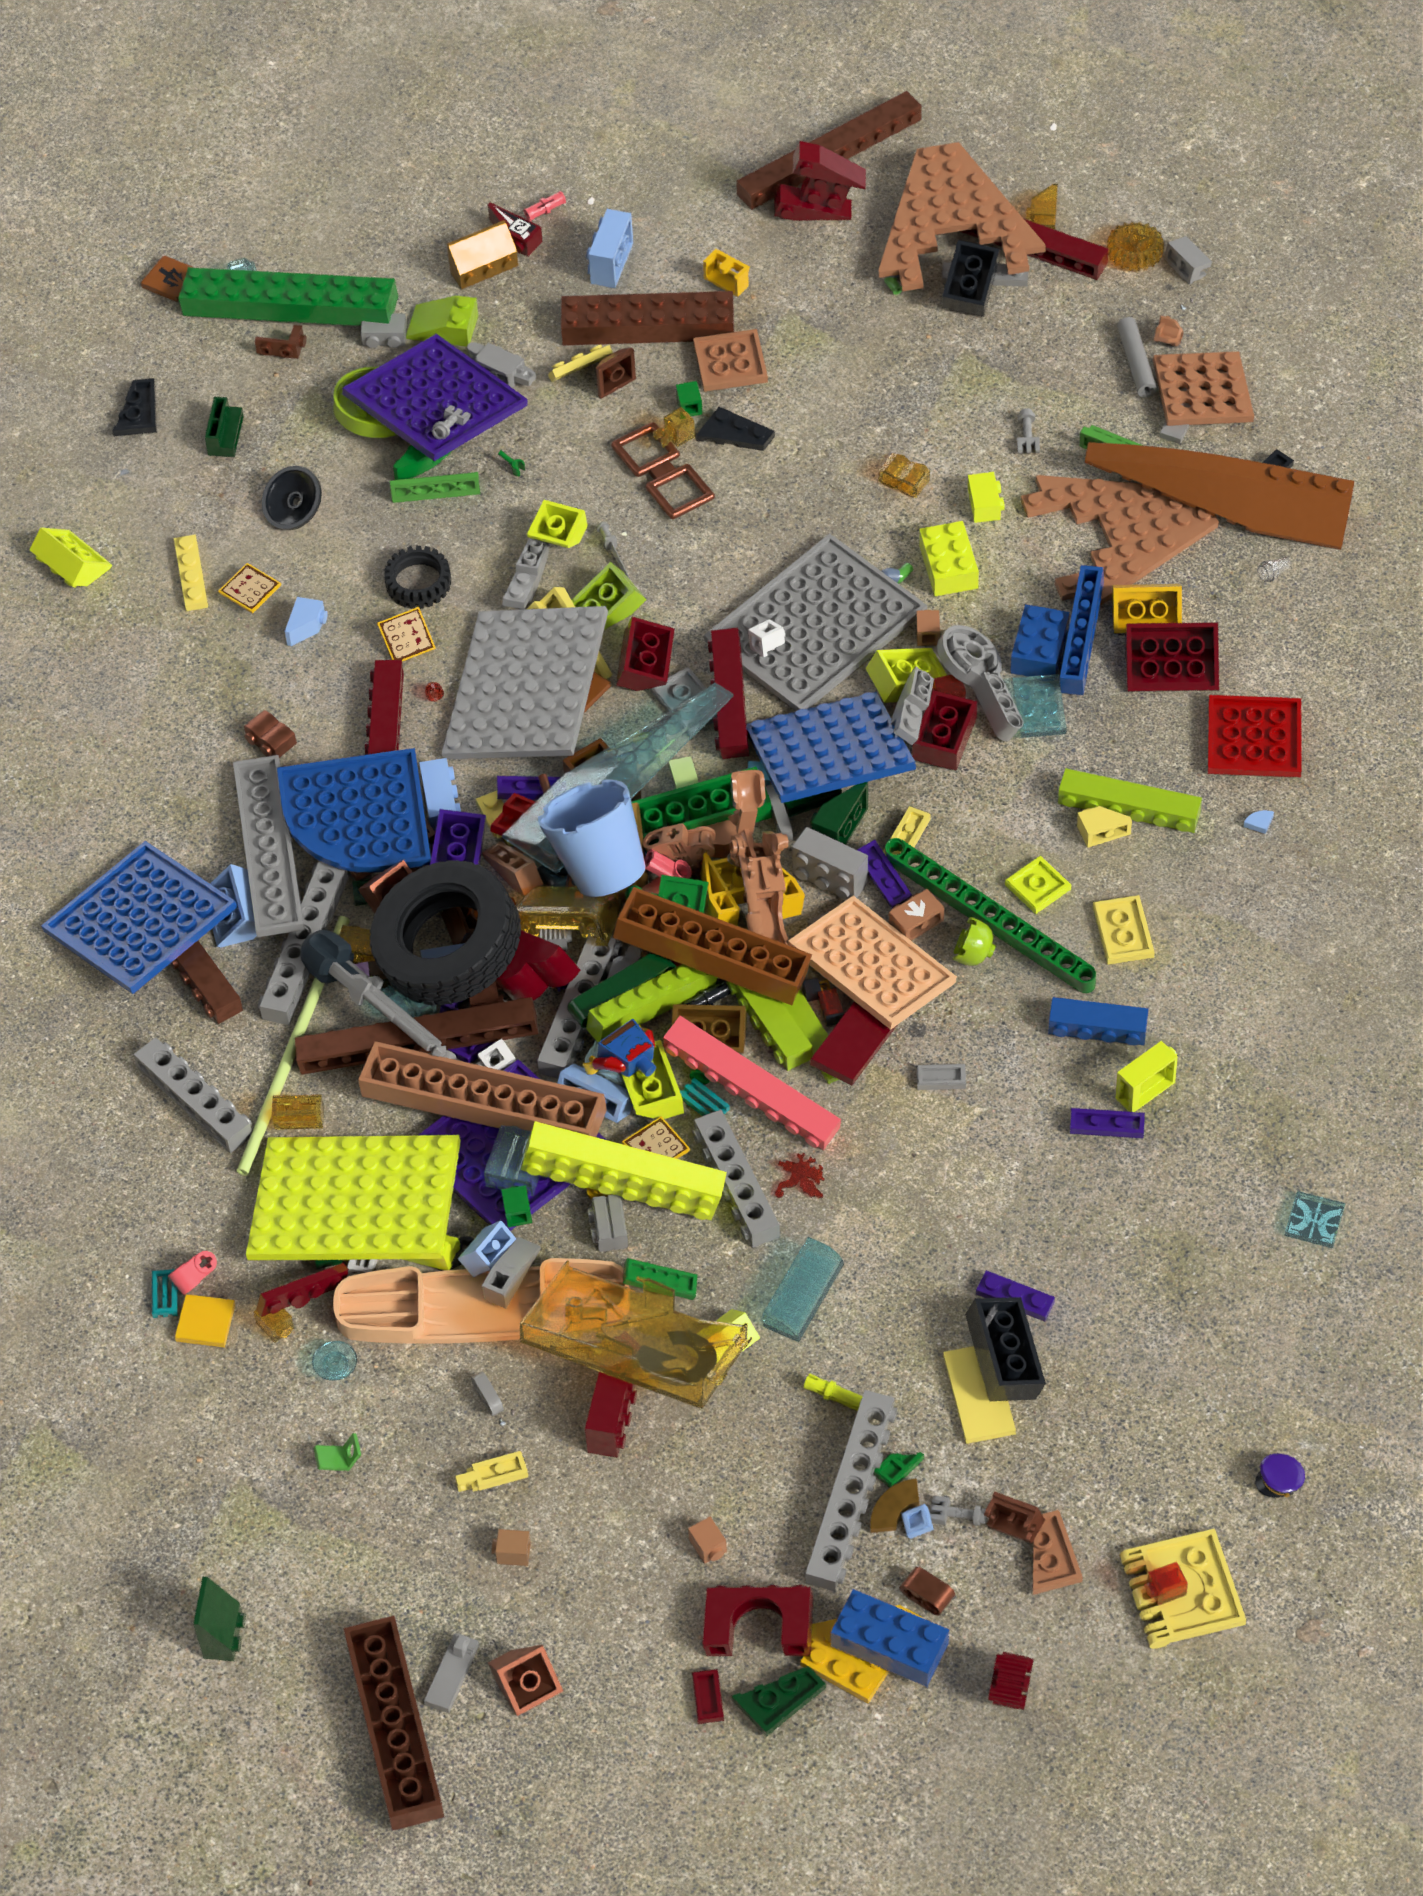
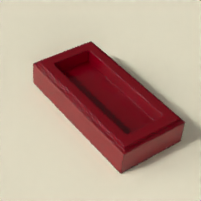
(708, 1696)

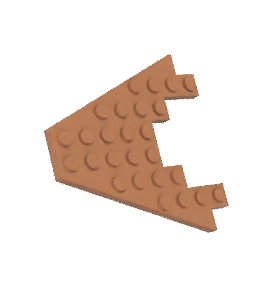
(950, 195)
(1137, 523)

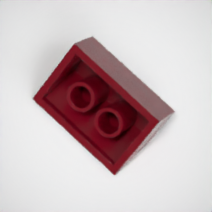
(645, 655)

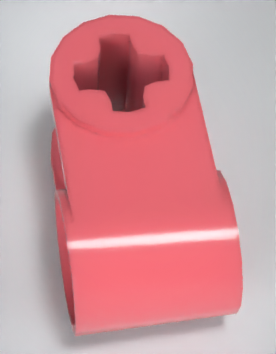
(190, 1273)

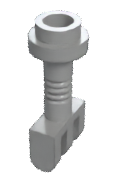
(1027, 417)
(441, 429)
(942, 1510)

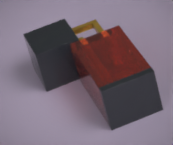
(827, 999)

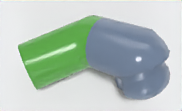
(892, 283)
(898, 575)

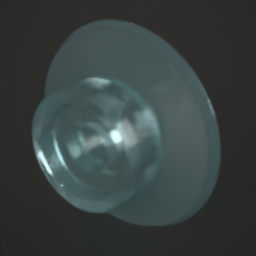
(334, 1352)

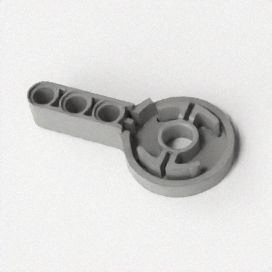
(965, 657)

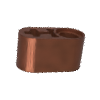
(927, 1591)

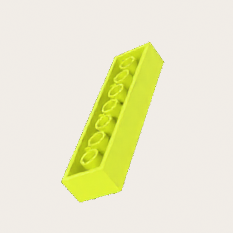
(623, 1171)

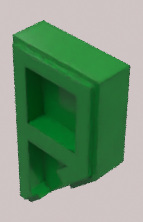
(897, 1467)

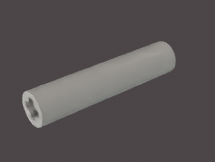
(1136, 357)

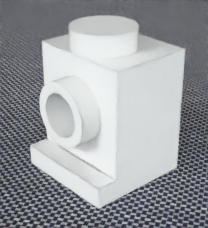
(766, 637)
(497, 1050)

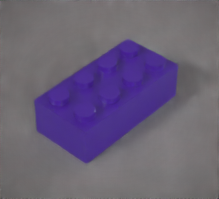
(458, 837)

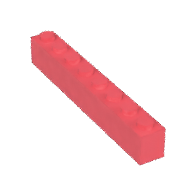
(751, 1083)

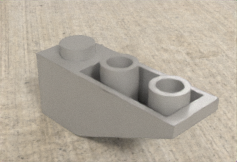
(509, 1272)

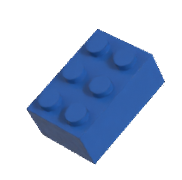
(1039, 641)

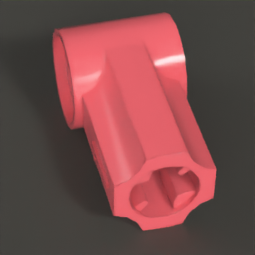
(662, 865)

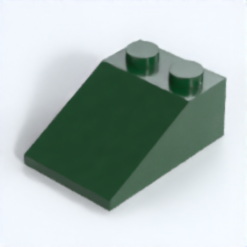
(842, 814)
(218, 1622)

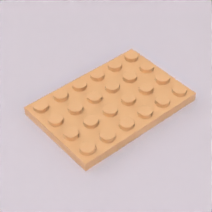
(873, 962)

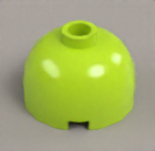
(974, 943)

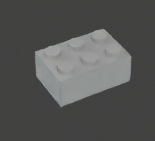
(829, 864)

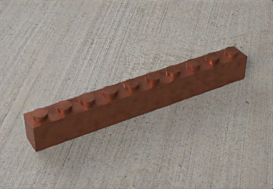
(844, 140)
(452, 1028)

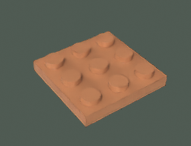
(730, 360)

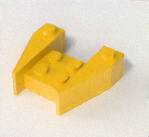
(727, 891)

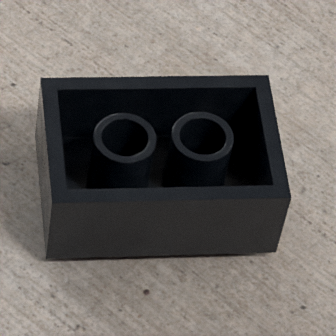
(970, 278)

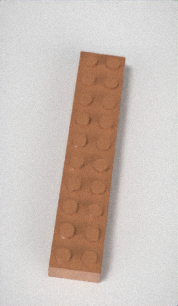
(477, 1092)

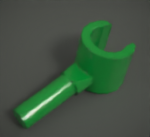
(517, 463)

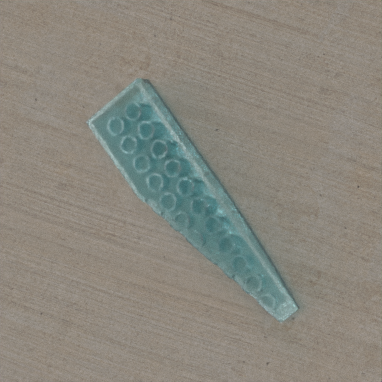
(630, 760)

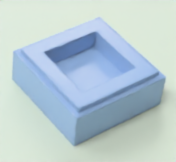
(917, 1521)

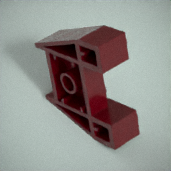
(824, 187)

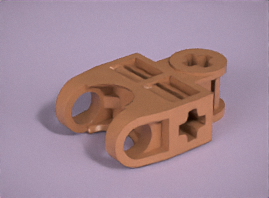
(685, 845)

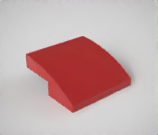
(511, 812)

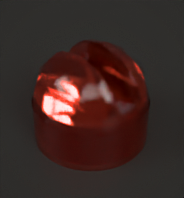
(437, 691)

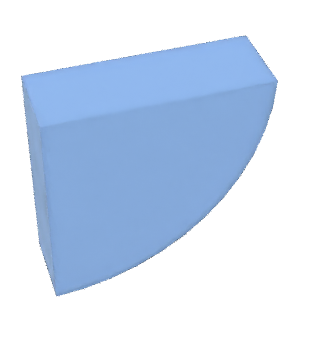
(1259, 821)

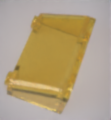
(569, 909)

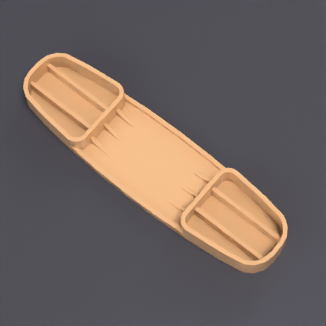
(443, 1305)

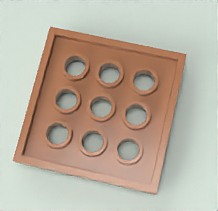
(1198, 413)

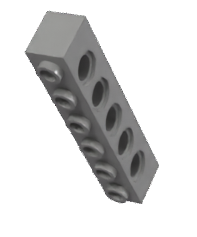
(230, 1134)
(758, 1230)

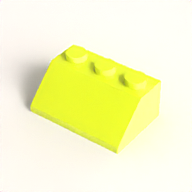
(68, 556)
(657, 1093)

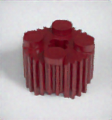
(1010, 1680)

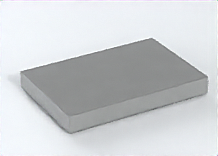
(679, 689)

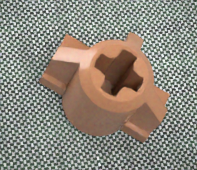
(1168, 331)

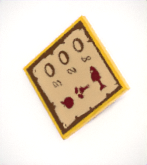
(249, 588)
(406, 635)
(659, 1139)

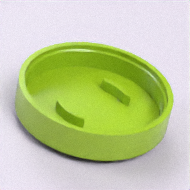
(351, 415)

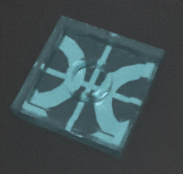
(1314, 1219)

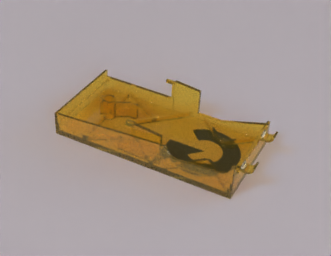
(633, 1335)

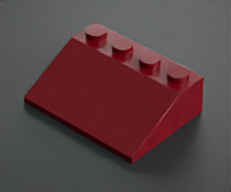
(1172, 657)

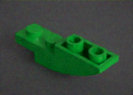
(413, 464)

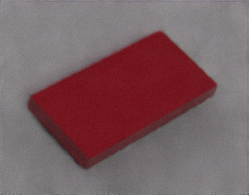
(851, 1045)

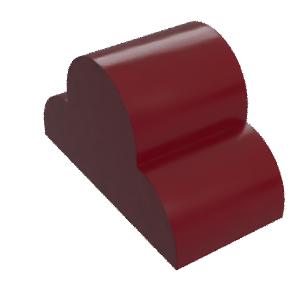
(536, 967)

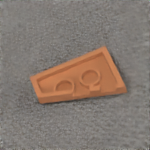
(1053, 1556)

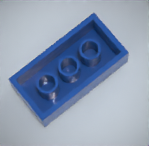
(889, 1637)

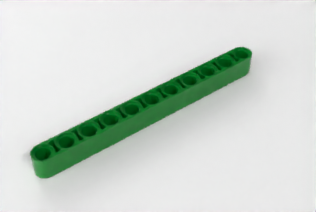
(1001, 919)

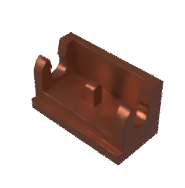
(1014, 1517)

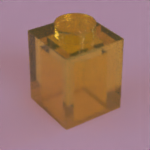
(275, 1325)

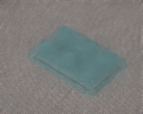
(1040, 705)

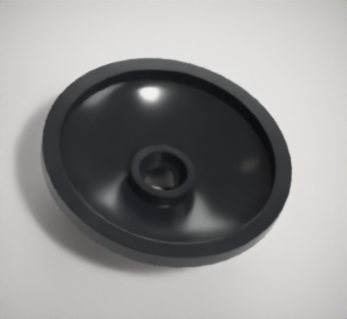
(283, 494)

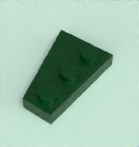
(776, 1702)

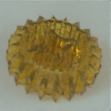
(1135, 246)

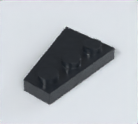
(139, 409)
(735, 429)

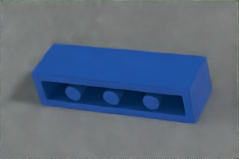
(1098, 1021)

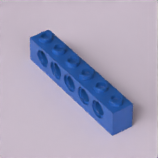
(1082, 630)

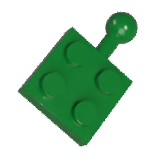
(681, 891)

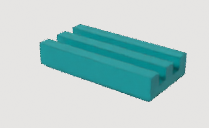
(695, 1084)
(164, 1310)

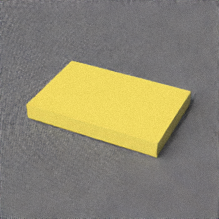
(1123, 929)

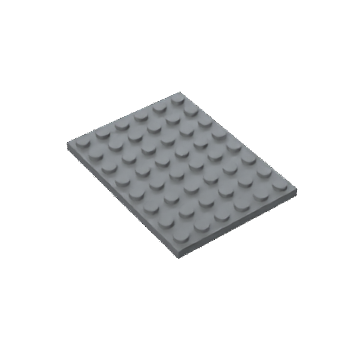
(833, 620)
(525, 683)

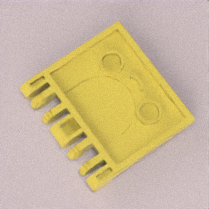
(1210, 1597)

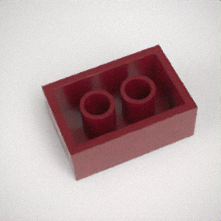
(945, 730)
(609, 1415)

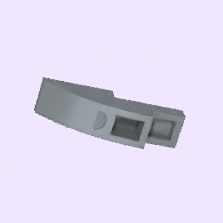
(527, 575)
(911, 704)

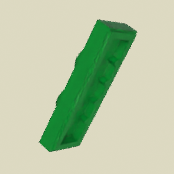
(682, 1282)

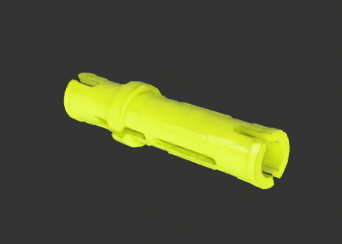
(832, 1391)

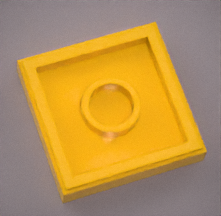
(205, 1320)

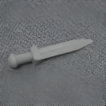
(610, 542)

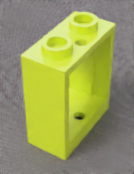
(1146, 1077)

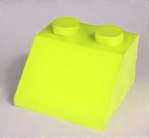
(558, 524)

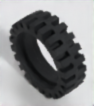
(425, 595)

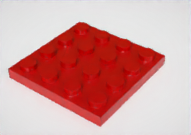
(1255, 736)

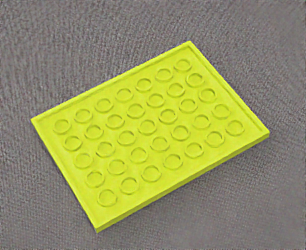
(354, 1198)

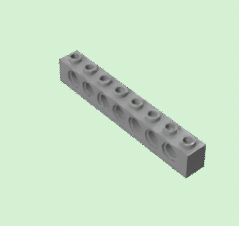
(327, 887)
(551, 1060)
(830, 1574)

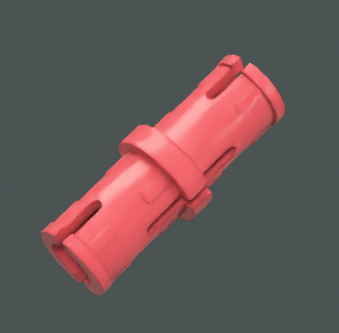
(544, 206)

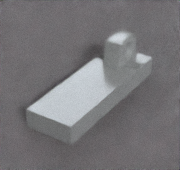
(451, 1673)

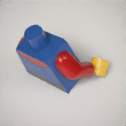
(625, 1051)

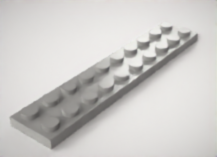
(267, 848)

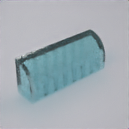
(802, 1290)

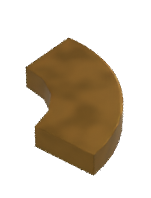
(892, 1504)

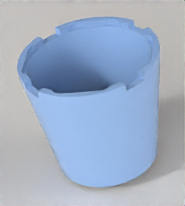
(595, 836)

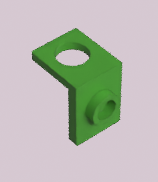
(337, 1456)

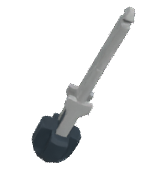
(331, 959)

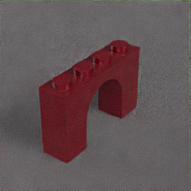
(728, 1604)

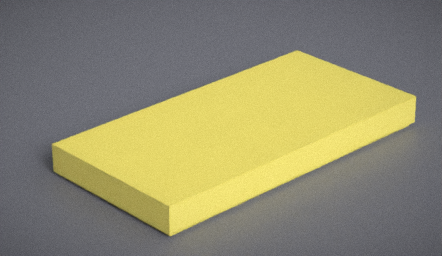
(978, 1416)

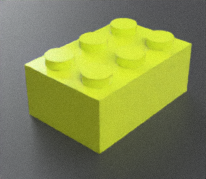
(948, 558)

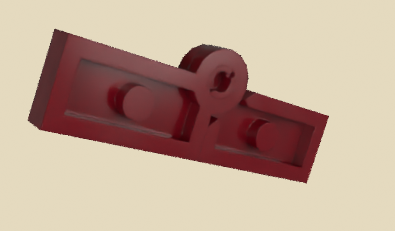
(301, 1291)

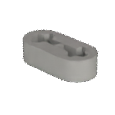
(487, 1393)

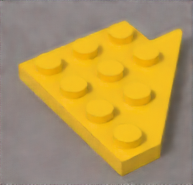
(841, 1668)

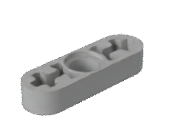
(779, 813)

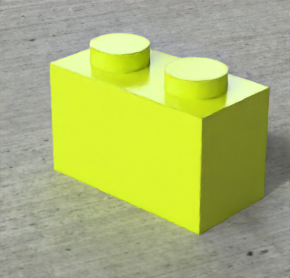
(984, 497)

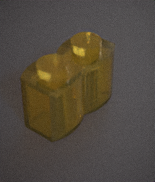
(904, 475)

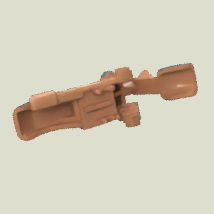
(758, 861)

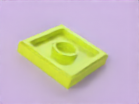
(1038, 884)

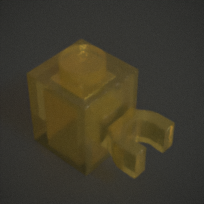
(677, 428)

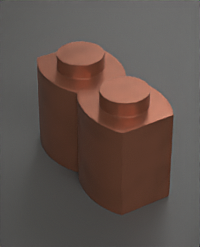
(269, 734)

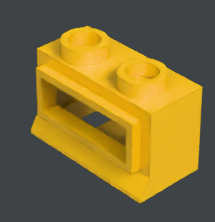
(718, 271)

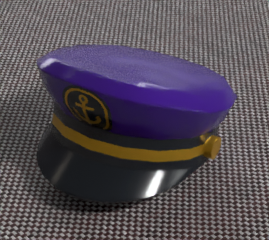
(1279, 1475)

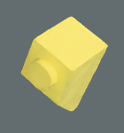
(1102, 825)

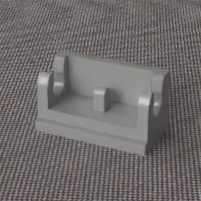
(1186, 259)

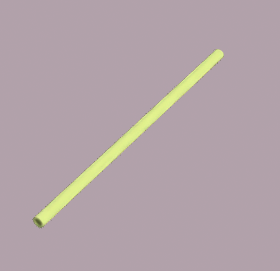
(284, 1068)

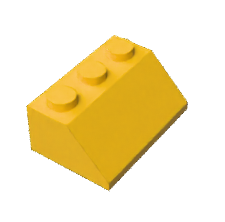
(1146, 604)

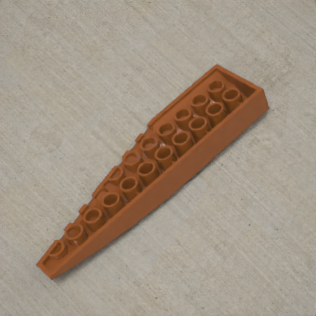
(1243, 491)

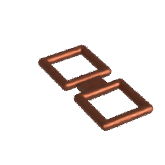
(662, 472)

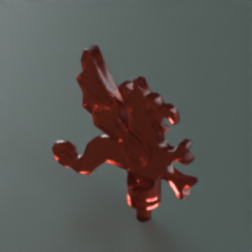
(801, 1172)

